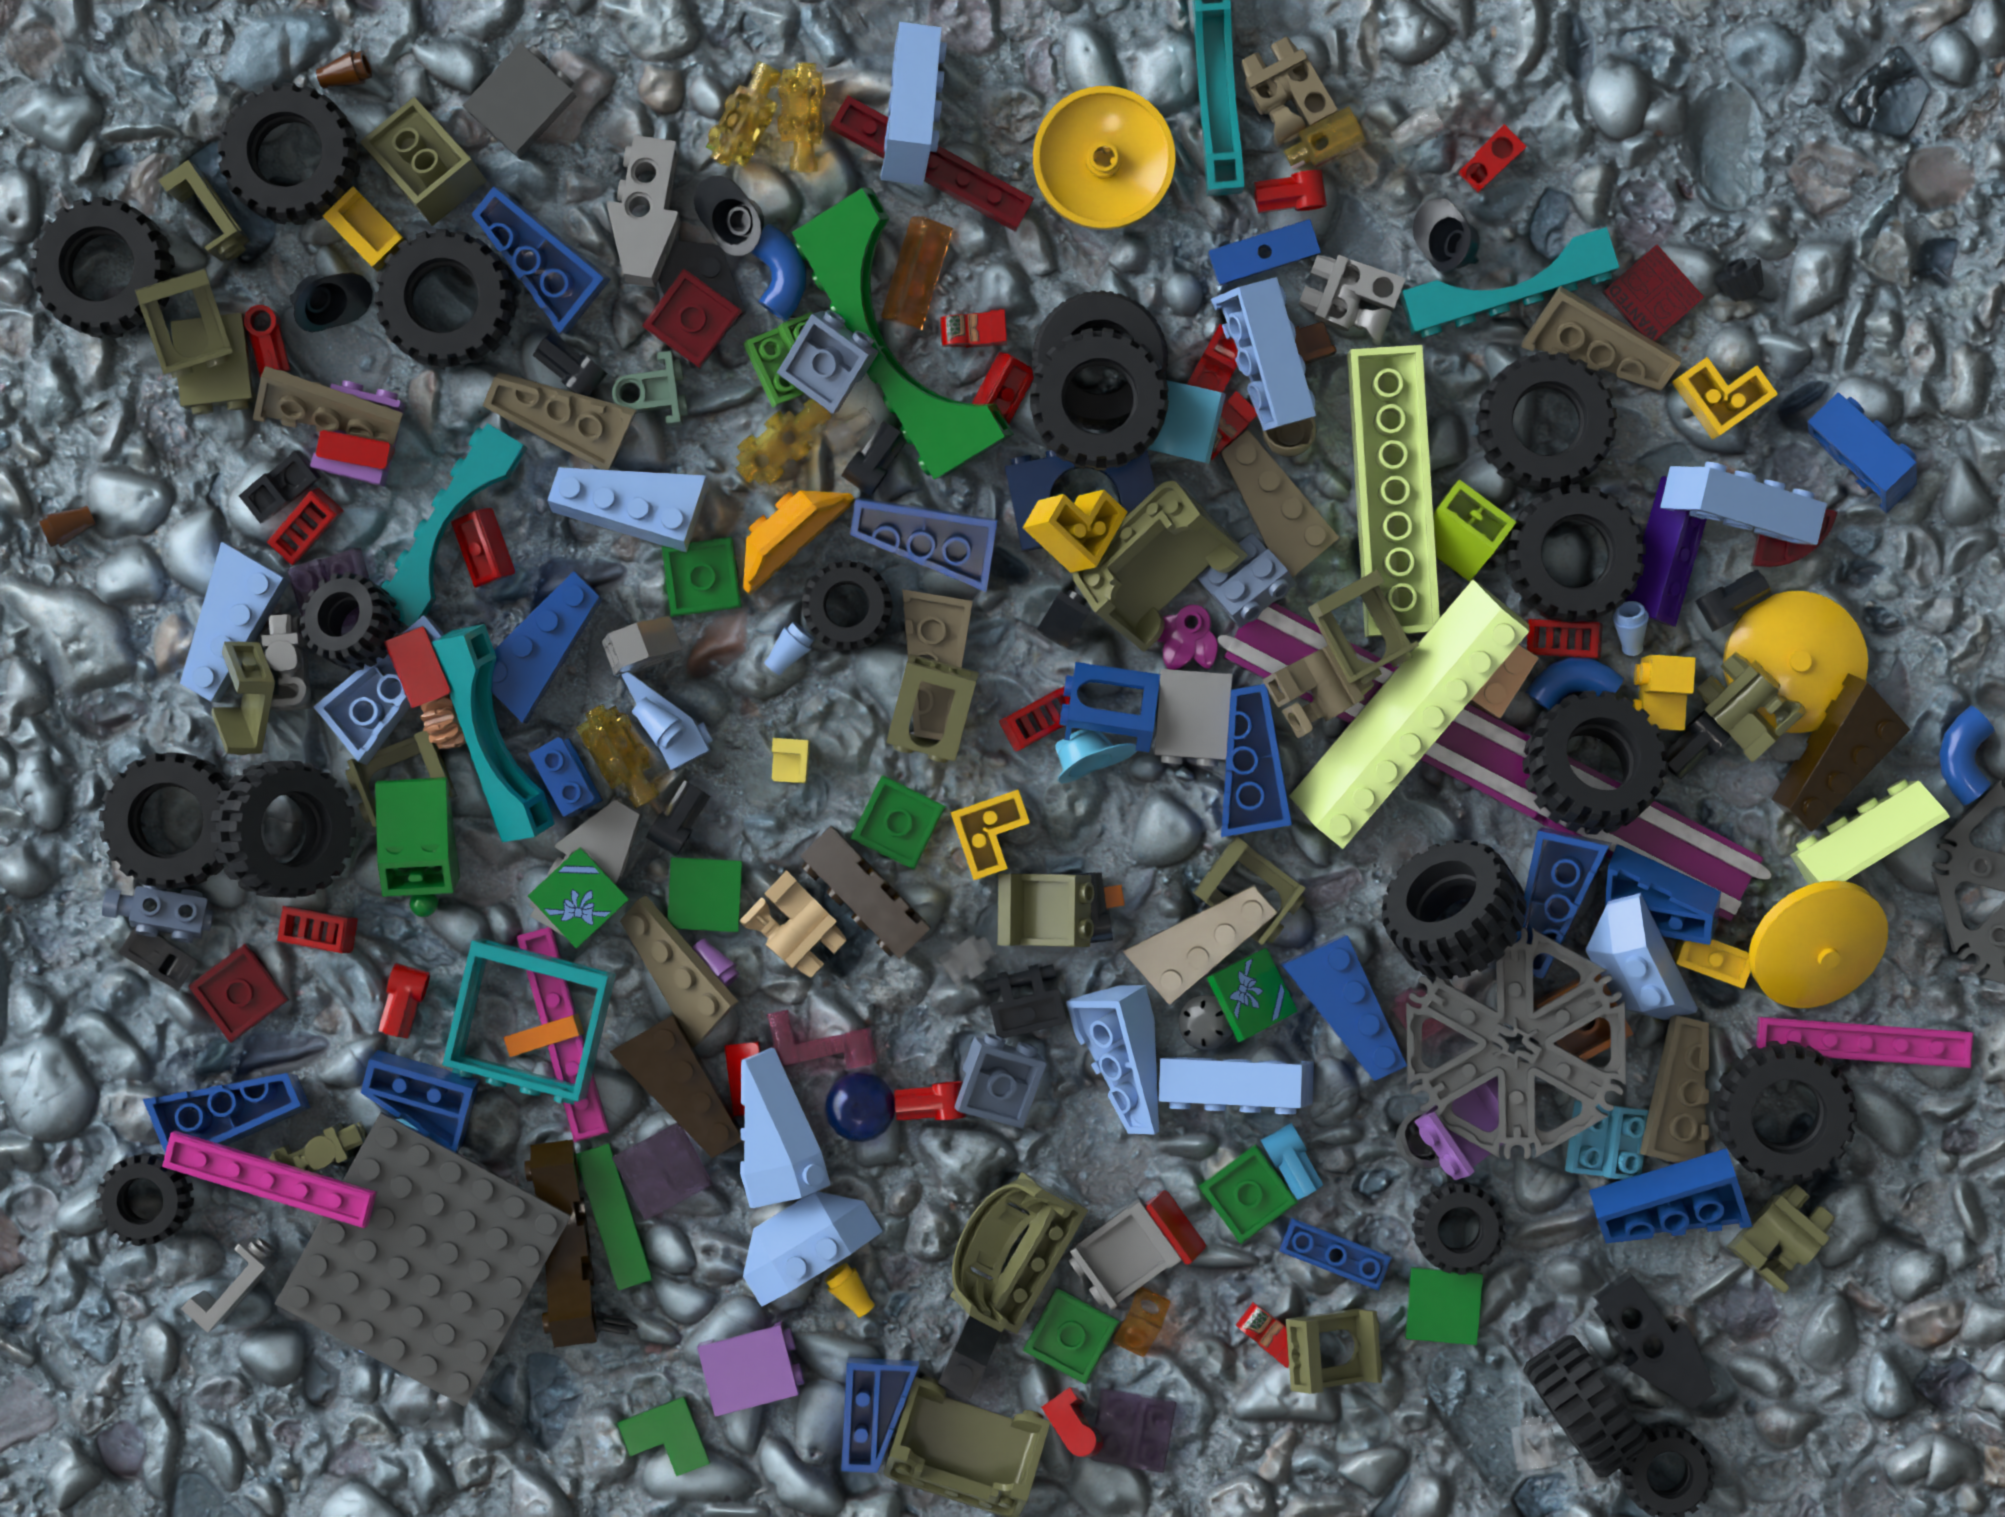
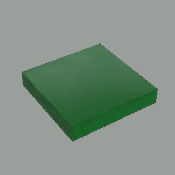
(702, 578)
(898, 822)
(705, 894)
(1247, 1194)
(1443, 1306)
(1071, 1335)

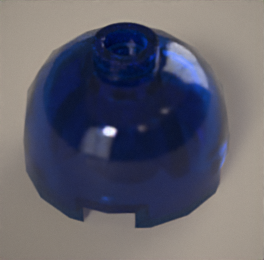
(871, 1095)

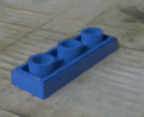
(1285, 247)
(1314, 1245)

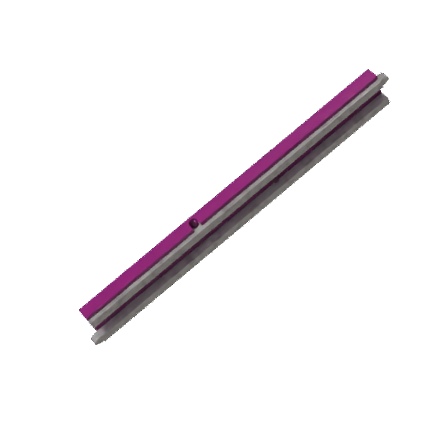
(1490, 760)

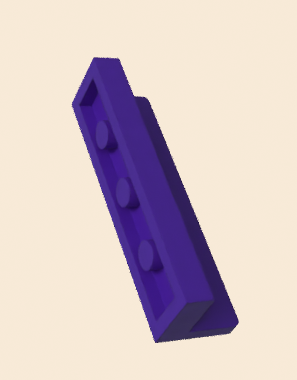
(1671, 550)

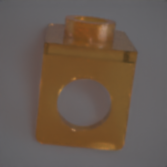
(1139, 1326)

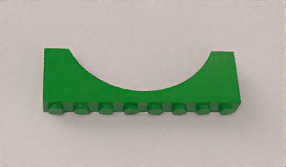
(841, 253)

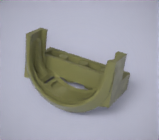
(989, 1238)

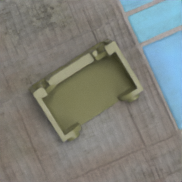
(1154, 559)
(966, 1450)

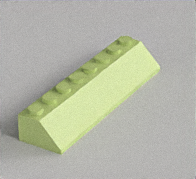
(1394, 482)
(1409, 713)

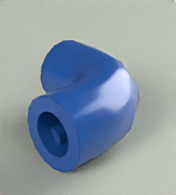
(786, 270)
(1572, 676)
(1959, 752)

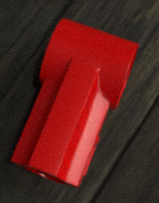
(1300, 192)
(267, 344)
(405, 991)
(928, 1102)

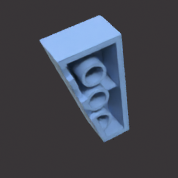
(1267, 352)
(1744, 502)
(369, 703)
(1236, 1083)

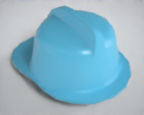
(1089, 752)

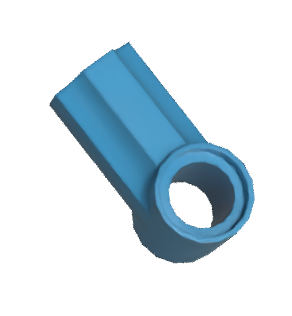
(1289, 1154)

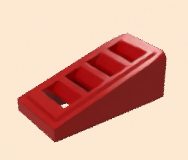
(326, 505)
(1595, 638)
(1012, 730)
(340, 929)

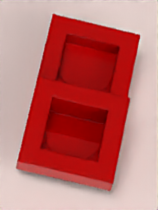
(1216, 363)

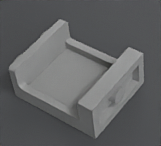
(1193, 716)
(1122, 1255)
(211, 1312)

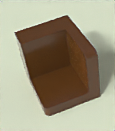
(1314, 343)

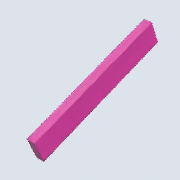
(554, 1003)
(1871, 1041)
(269, 1179)

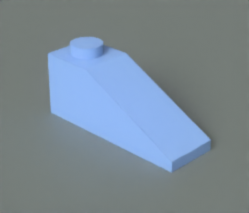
(695, 738)

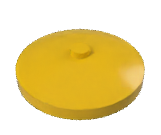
(1103, 157)
(1804, 646)
(1818, 944)

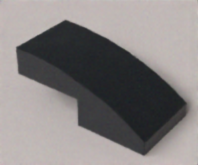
(280, 486)
(159, 957)

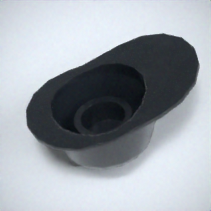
(729, 215)
(1445, 235)
(330, 300)

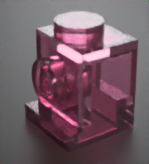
(1429, 1026)

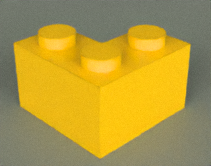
(1719, 404)
(1076, 531)
(1664, 689)
(978, 829)

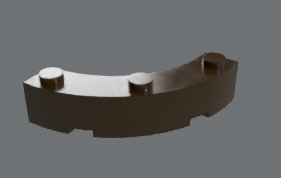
(569, 1266)

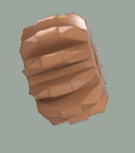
(442, 723)

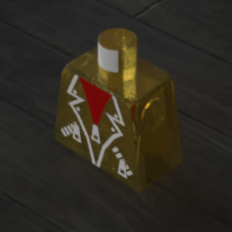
(1344, 138)

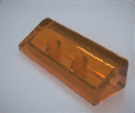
(916, 272)

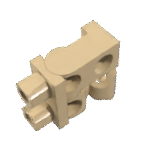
(802, 932)

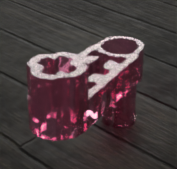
(855, 1044)

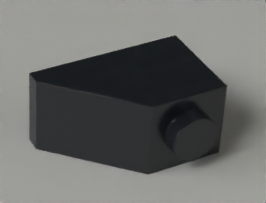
(969, 1357)

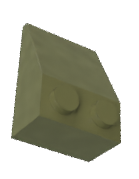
(423, 161)

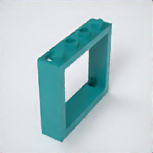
(500, 1074)

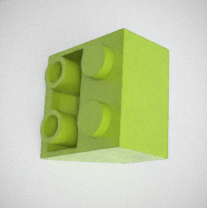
(1468, 529)

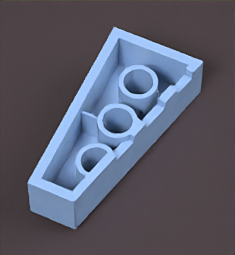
(913, 103)
(638, 504)
(233, 610)

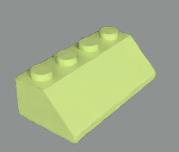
(1870, 834)

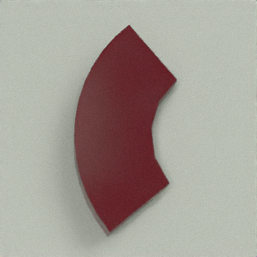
(1776, 552)

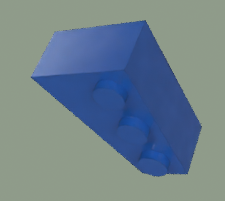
(1865, 449)
(1677, 902)
(423, 1095)
(872, 1407)

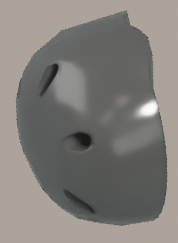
(1204, 1023)
(1412, 1146)

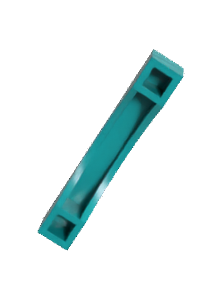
(1217, 97)
(1440, 304)
(487, 463)
(514, 799)

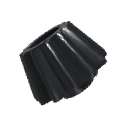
(1741, 279)

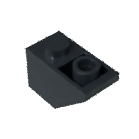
(1064, 618)

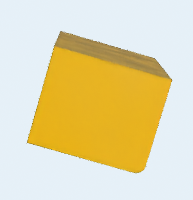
(364, 228)
(1714, 960)

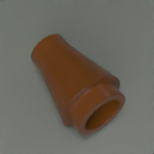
(346, 70)
(66, 525)

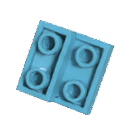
(1190, 422)
(1610, 1145)

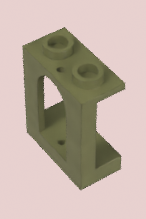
(190, 180)
(169, 359)
(1395, 639)
(939, 674)
(361, 774)
(1288, 889)
(1305, 1355)

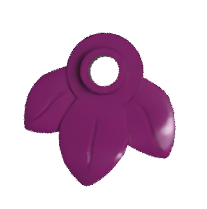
(1187, 643)

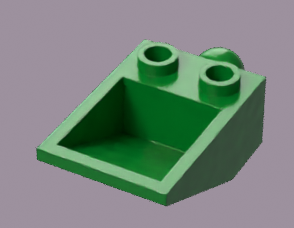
(416, 841)

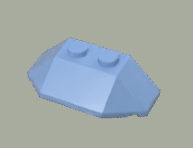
(1638, 961)
(805, 1242)

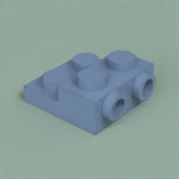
(828, 359)
(1250, 585)
(1000, 1080)

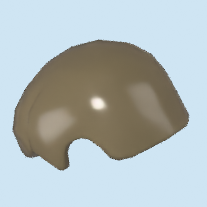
(1291, 438)

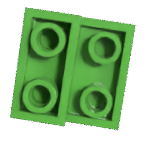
(767, 355)

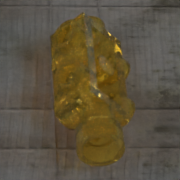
(798, 112)
(746, 124)
(773, 447)
(618, 753)

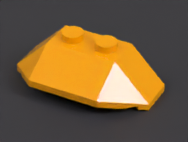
(788, 531)

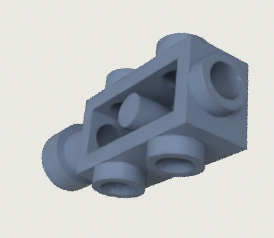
(165, 916)

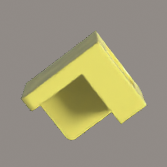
(790, 760)

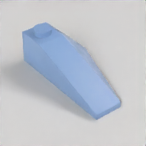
(1121, 1039)
(779, 1146)

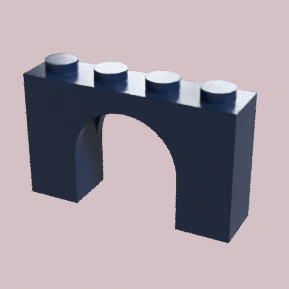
(1034, 480)

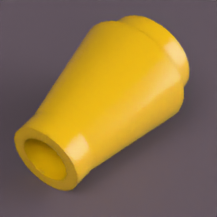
(849, 1289)

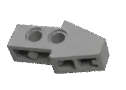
(646, 240)
(641, 645)
(605, 838)

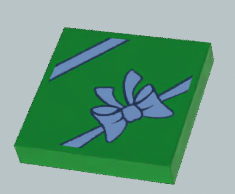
(578, 897)
(1252, 994)

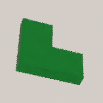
(667, 1425)

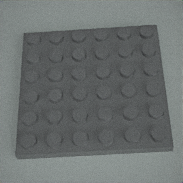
(433, 1269)

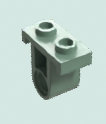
(657, 389)

